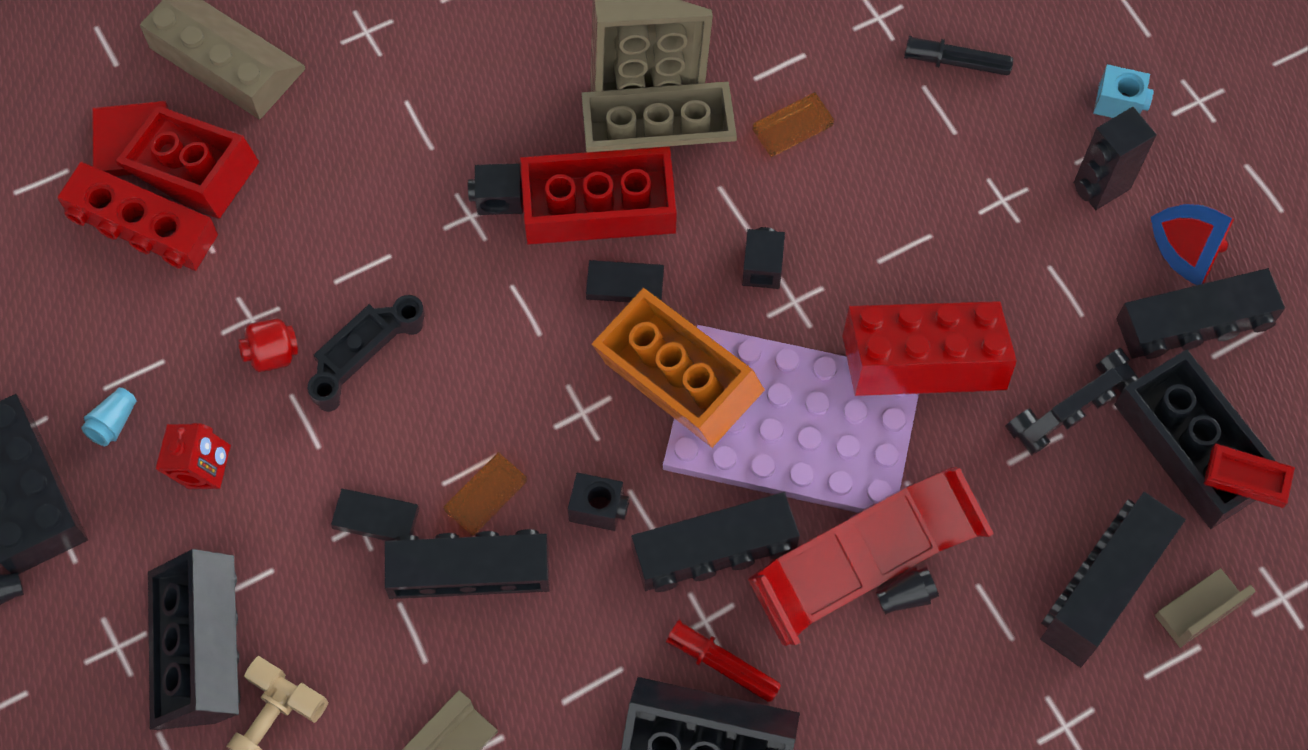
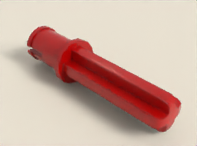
(721, 660)

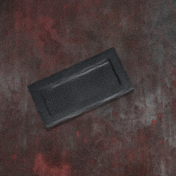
(622, 280)
(374, 515)

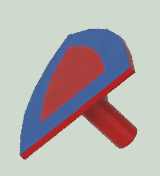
(1191, 238)

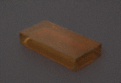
(793, 124)
(485, 494)

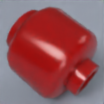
(268, 345)

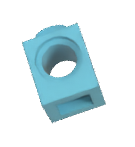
(1122, 80)

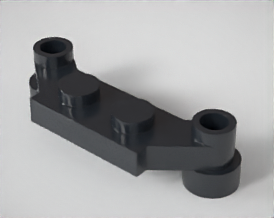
(358, 344)
(1034, 431)

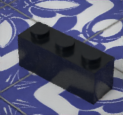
(1114, 158)

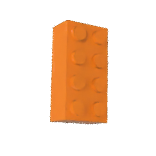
(678, 367)

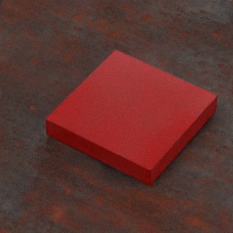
(114, 130)

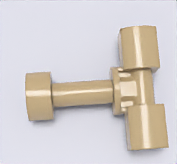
(279, 697)

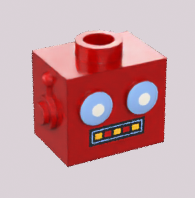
(193, 456)

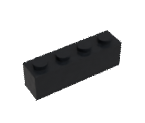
(1200, 314)
(715, 542)
(467, 565)

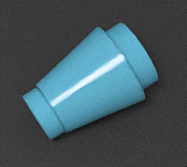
(109, 417)

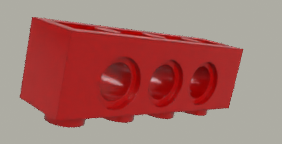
(93, 187)

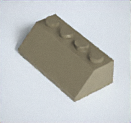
(221, 53)
(658, 117)

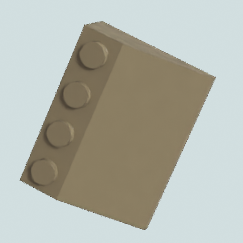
(648, 44)

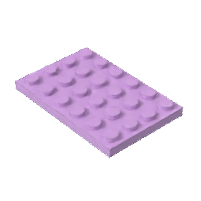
(803, 431)

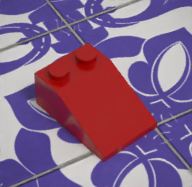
(190, 160)

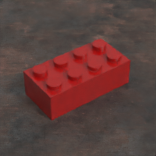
(598, 195)
(928, 348)

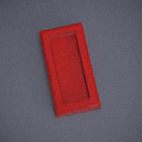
(1249, 475)

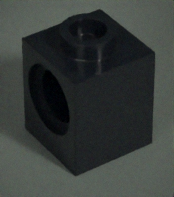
(496, 189)
(763, 258)
(589, 487)

